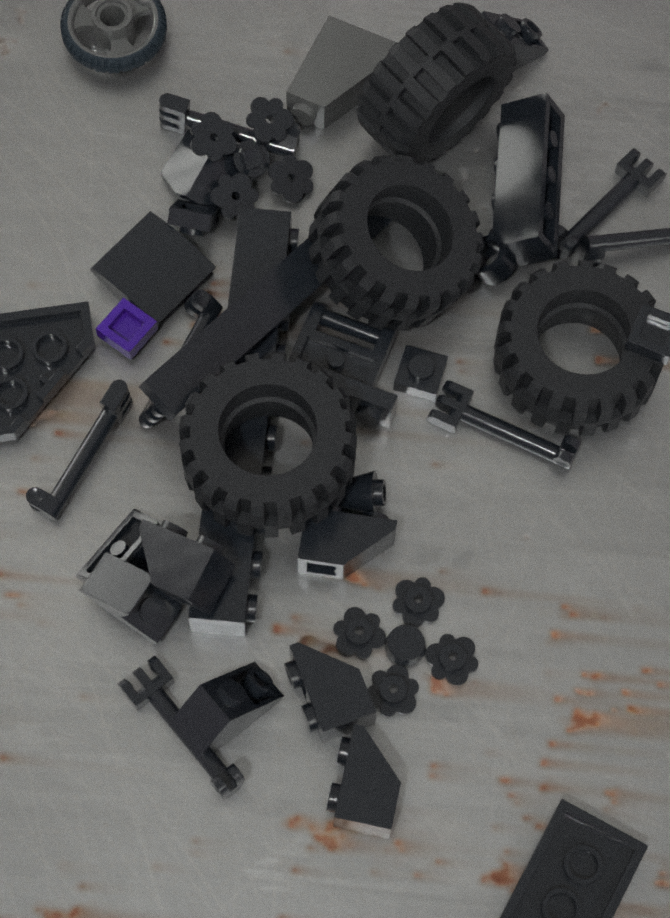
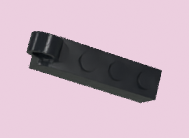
(526, 187)

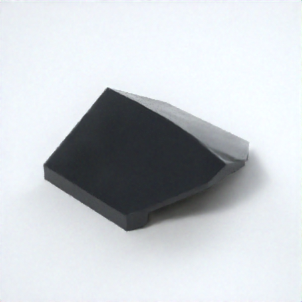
(194, 175)

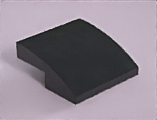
(153, 267)

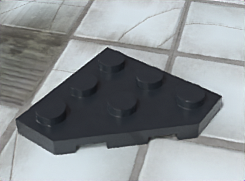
(37, 358)

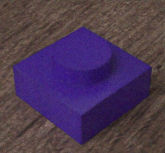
(126, 328)

